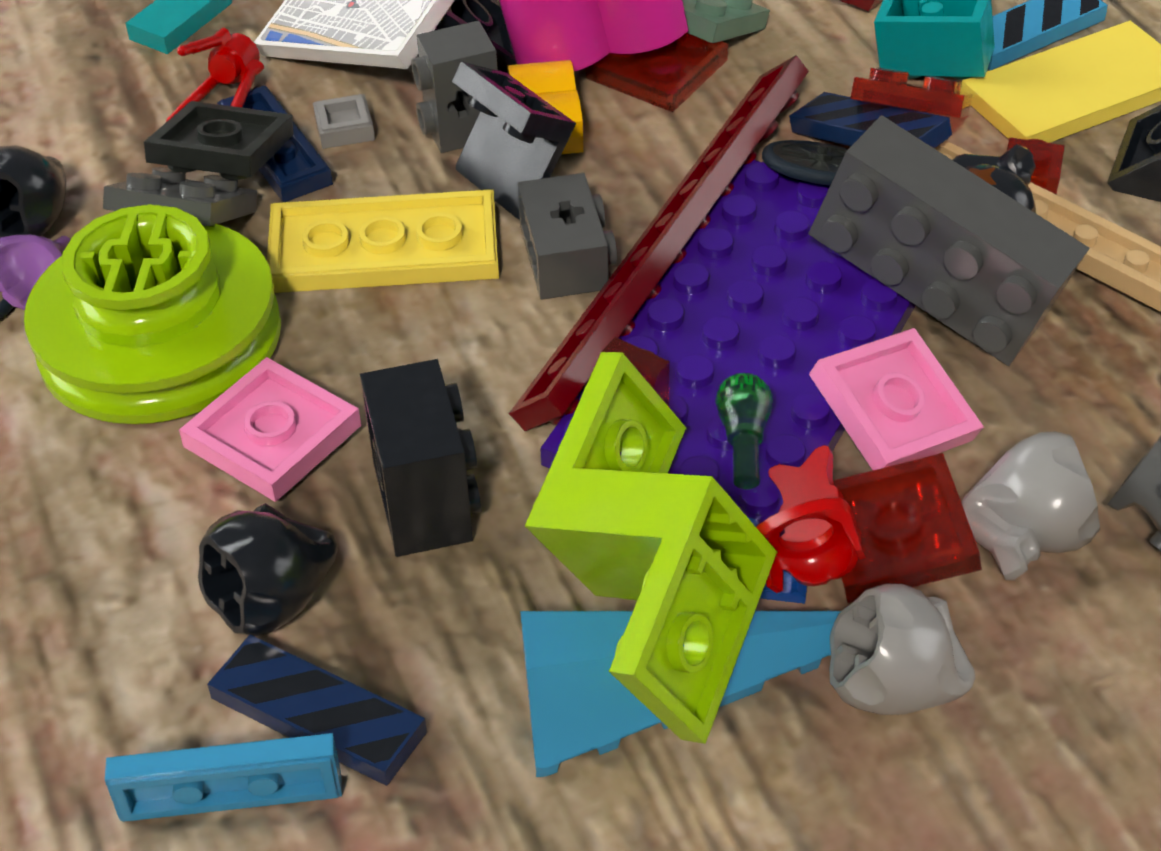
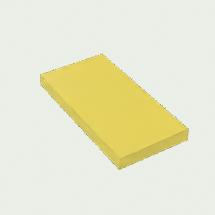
(1071, 85)
(383, 241)

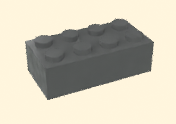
(946, 239)

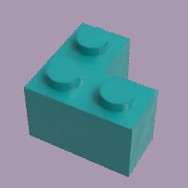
(935, 37)

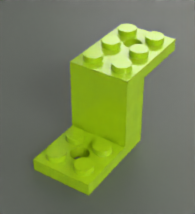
(653, 540)

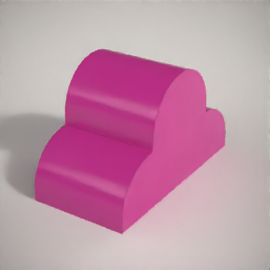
(590, 28)

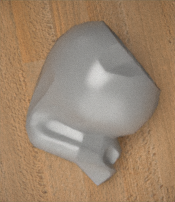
(1033, 503)
(897, 652)

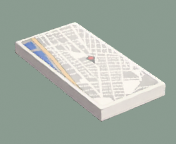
(351, 30)

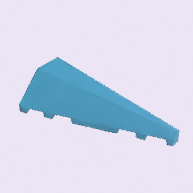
(585, 708)

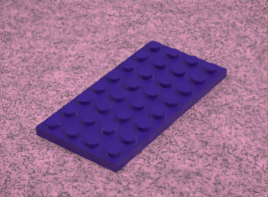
(764, 304)

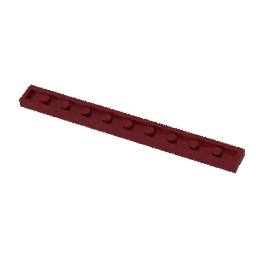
(660, 245)

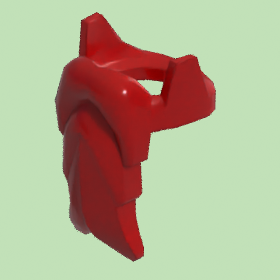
(818, 524)

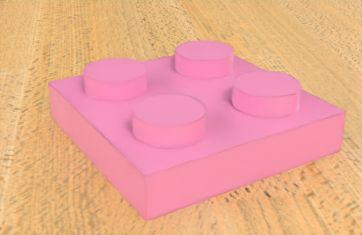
(895, 400)
(270, 428)

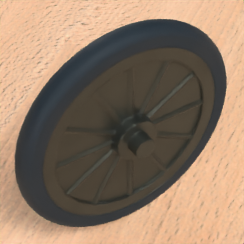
(804, 160)

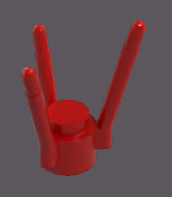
(229, 62)

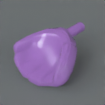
(23, 262)

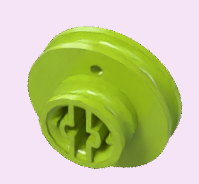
(151, 315)

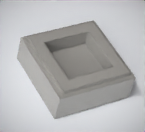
(343, 121)

